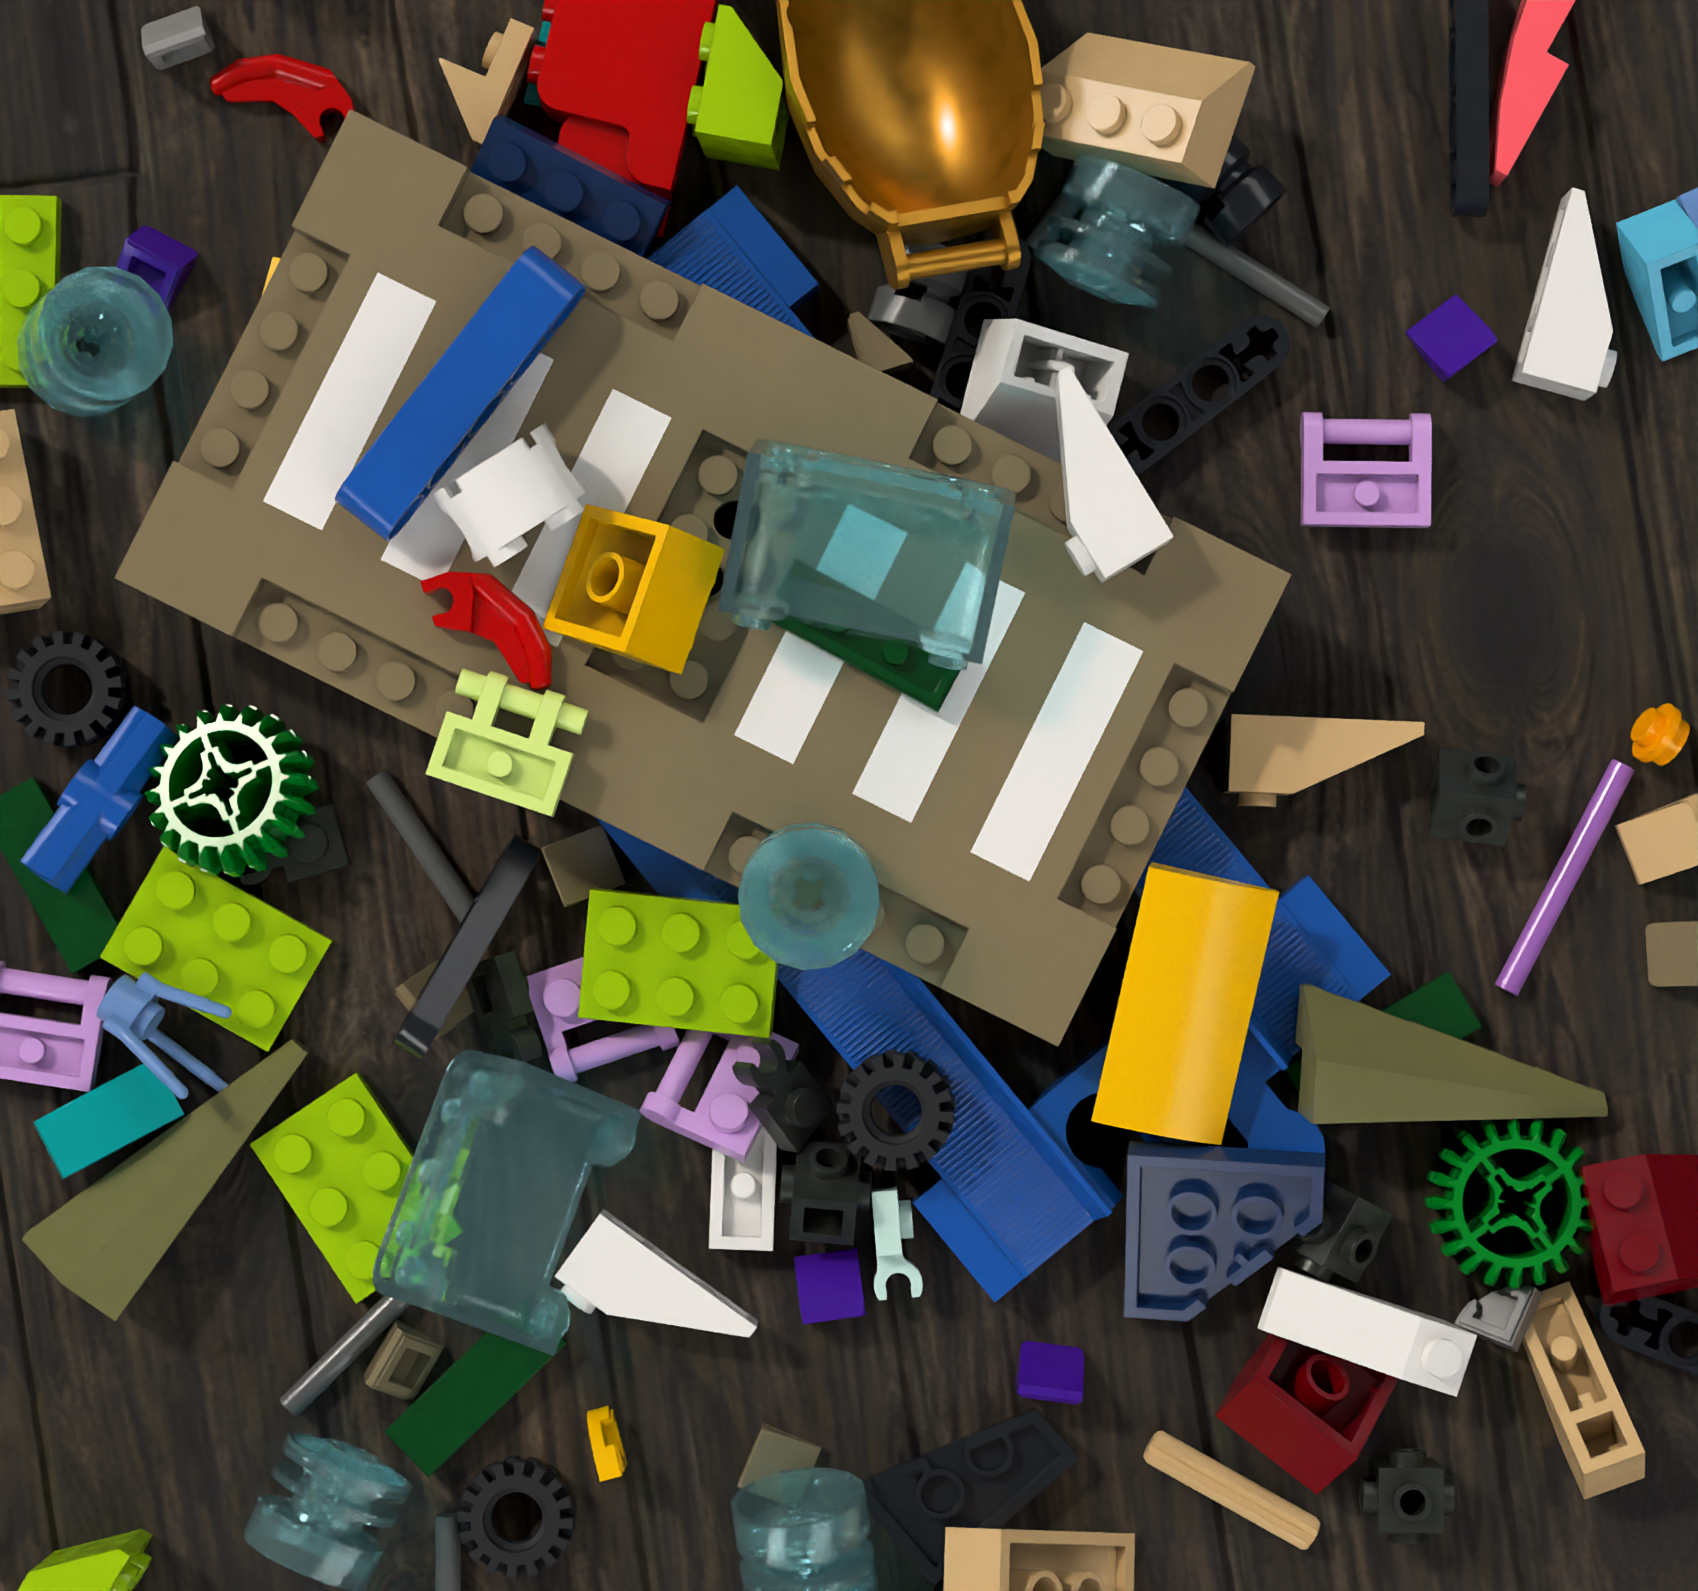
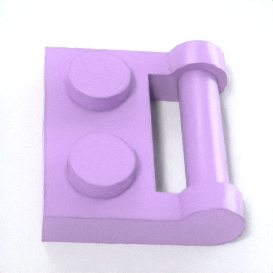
(1366, 491)
(556, 1007)
(49, 1049)
(723, 1113)

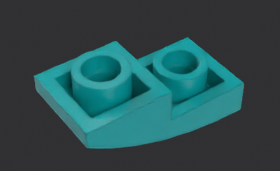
(107, 1119)

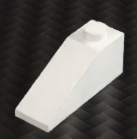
(1570, 314)
(1104, 499)
(639, 1281)
(1367, 1331)

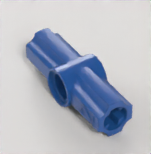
(99, 800)

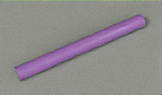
(1564, 877)

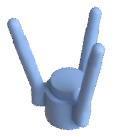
(133, 1014)

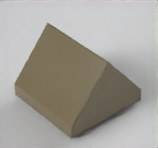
(402, 1362)

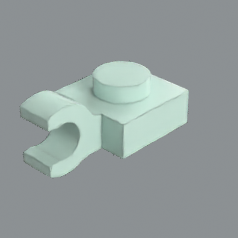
(892, 1224)

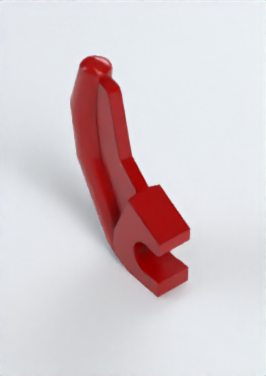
(295, 85)
(495, 613)

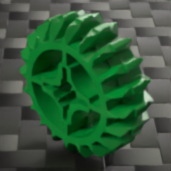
(187, 800)
(1488, 1216)

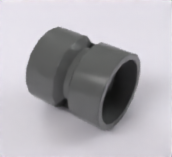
(913, 320)

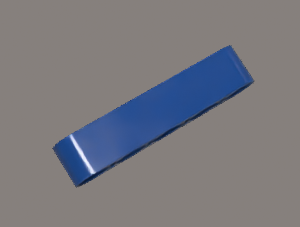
(460, 393)

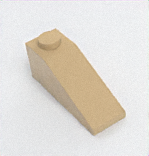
(1290, 753)
(1581, 1396)

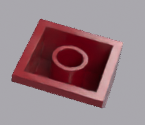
(1642, 1225)
(1305, 1408)

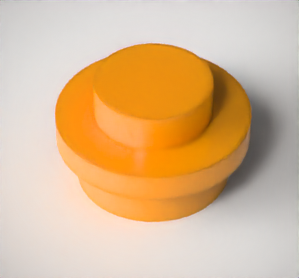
(1659, 734)

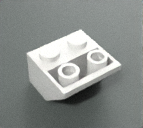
(1016, 375)

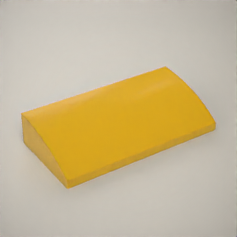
(1185, 1005)

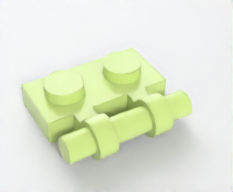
(501, 762)

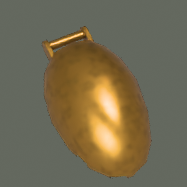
(918, 121)

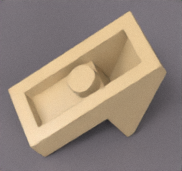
(489, 96)
(1662, 840)

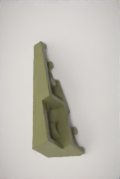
(1388, 1069)
(127, 1220)

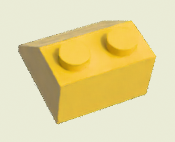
(634, 588)

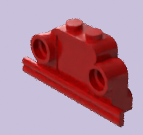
(623, 82)

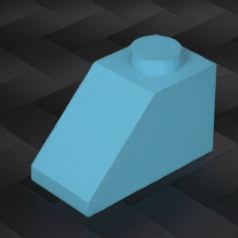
(1662, 272)

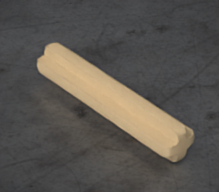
(1231, 1490)

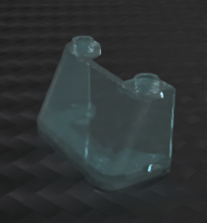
(867, 549)
(498, 1196)

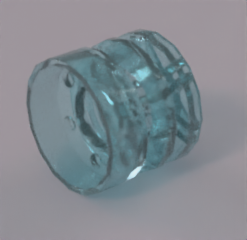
(1117, 231)
(105, 309)
(806, 934)
(323, 1521)
(804, 1532)

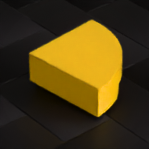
(606, 1443)

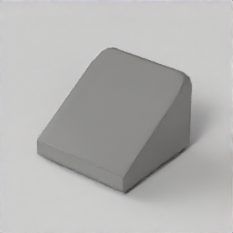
(177, 38)

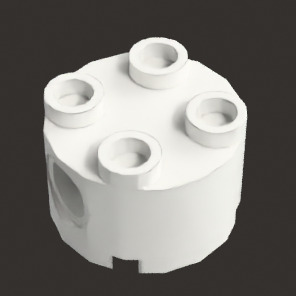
(512, 496)

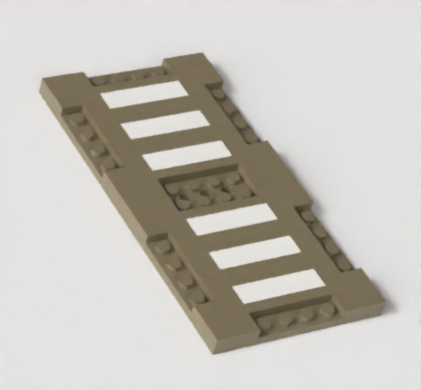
(990, 826)

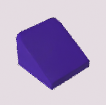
(158, 261)
(1451, 337)
(829, 1286)
(1050, 1372)

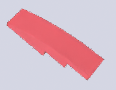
(1524, 81)

